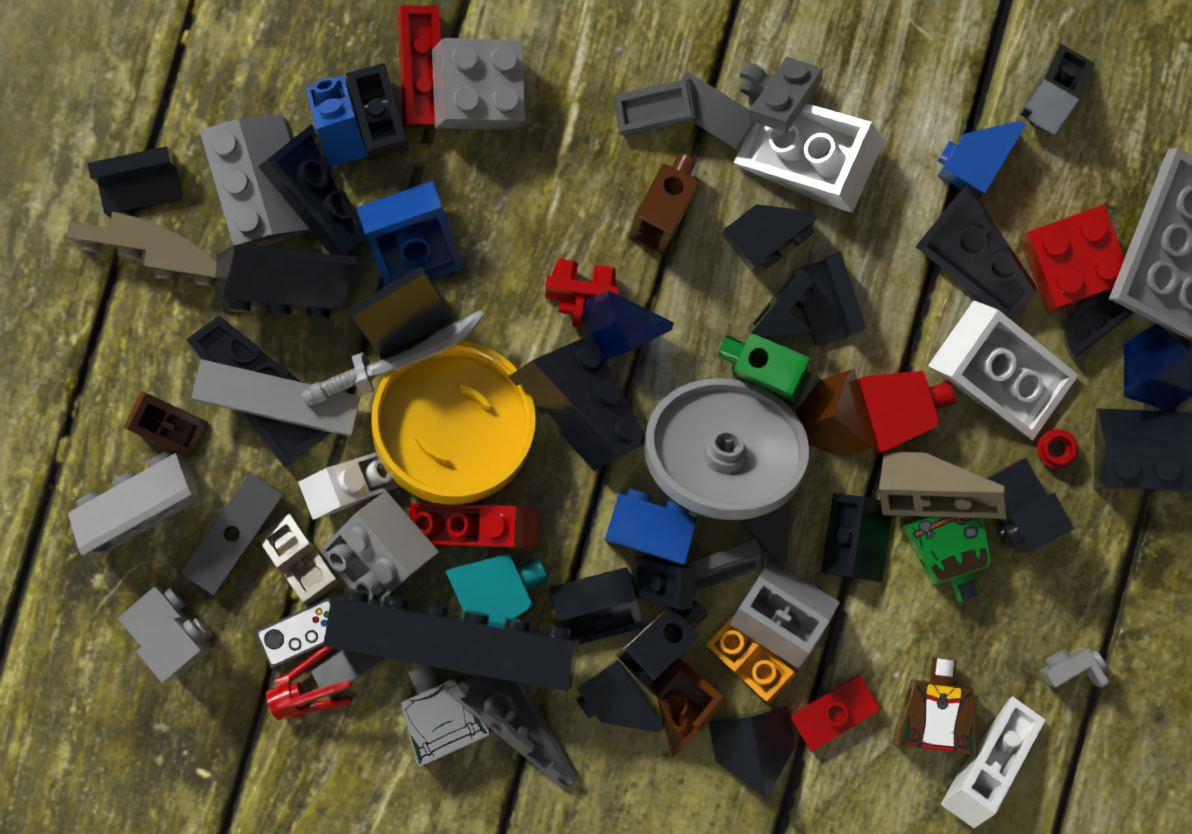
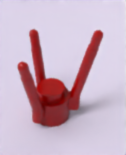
(291, 698)

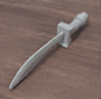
(365, 372)

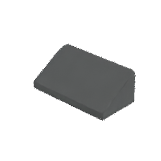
(342, 666)

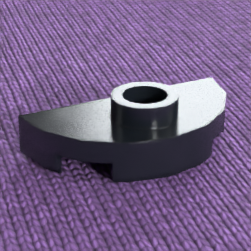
(1091, 322)

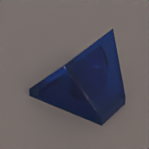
(621, 324)
(1157, 369)

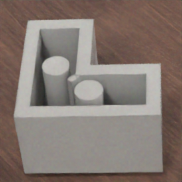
(166, 633)

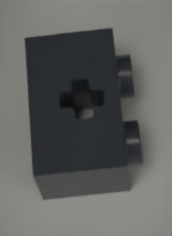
(377, 111)

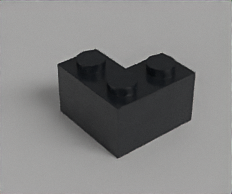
(1032, 514)

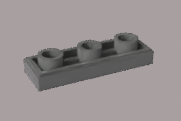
(217, 554)

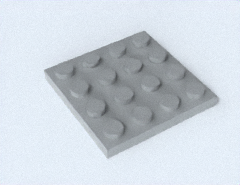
(1159, 260)

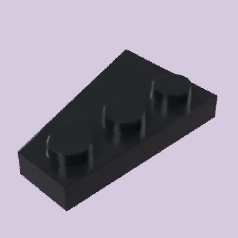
(309, 189)
(977, 255)

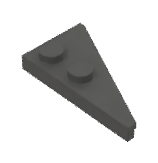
(515, 717)

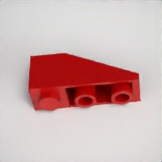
(477, 524)

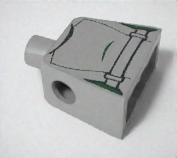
(436, 719)

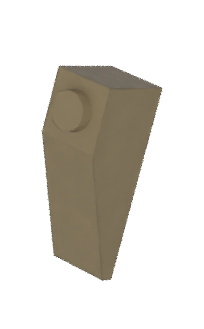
(934, 488)

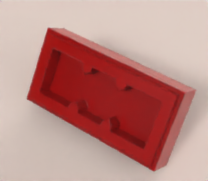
(834, 712)

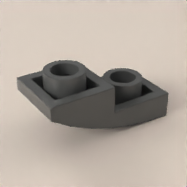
(720, 114)

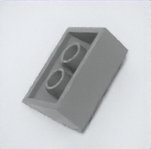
(250, 202)
(134, 504)

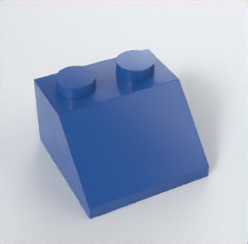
(410, 233)
(651, 527)

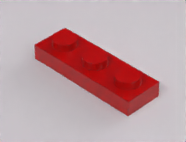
(417, 36)

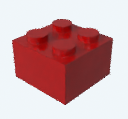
(1073, 258)

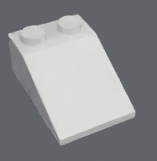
(819, 156)
(1003, 369)

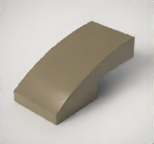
(298, 560)

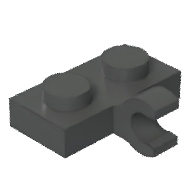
(782, 95)

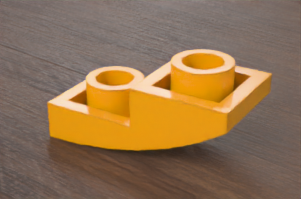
(751, 662)

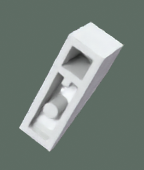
(989, 773)

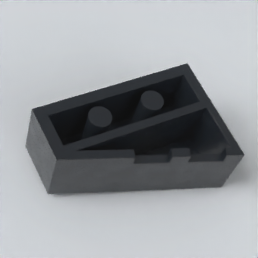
(583, 400)

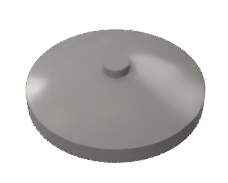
(726, 449)

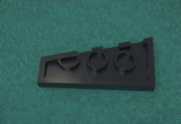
(226, 345)

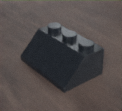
(283, 280)
(1143, 450)

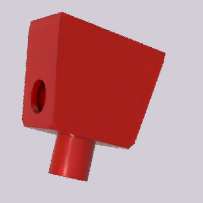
(902, 406)

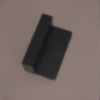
(137, 180)
(833, 306)
(856, 538)
(598, 605)

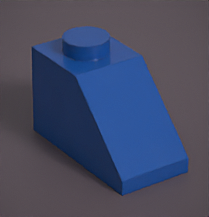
(978, 156)

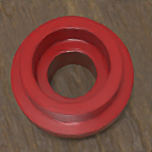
(1069, 444)

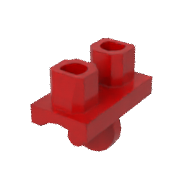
(573, 293)

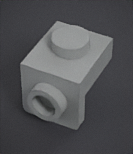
(1066, 665)

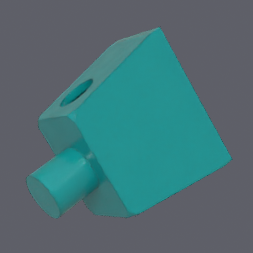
(496, 586)

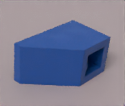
(336, 121)

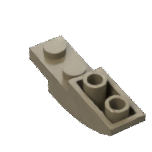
(165, 250)

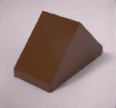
(165, 424)

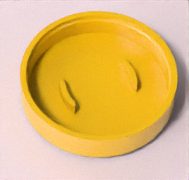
(453, 425)

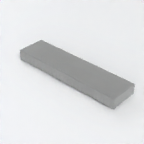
(272, 398)

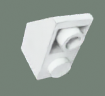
(345, 485)

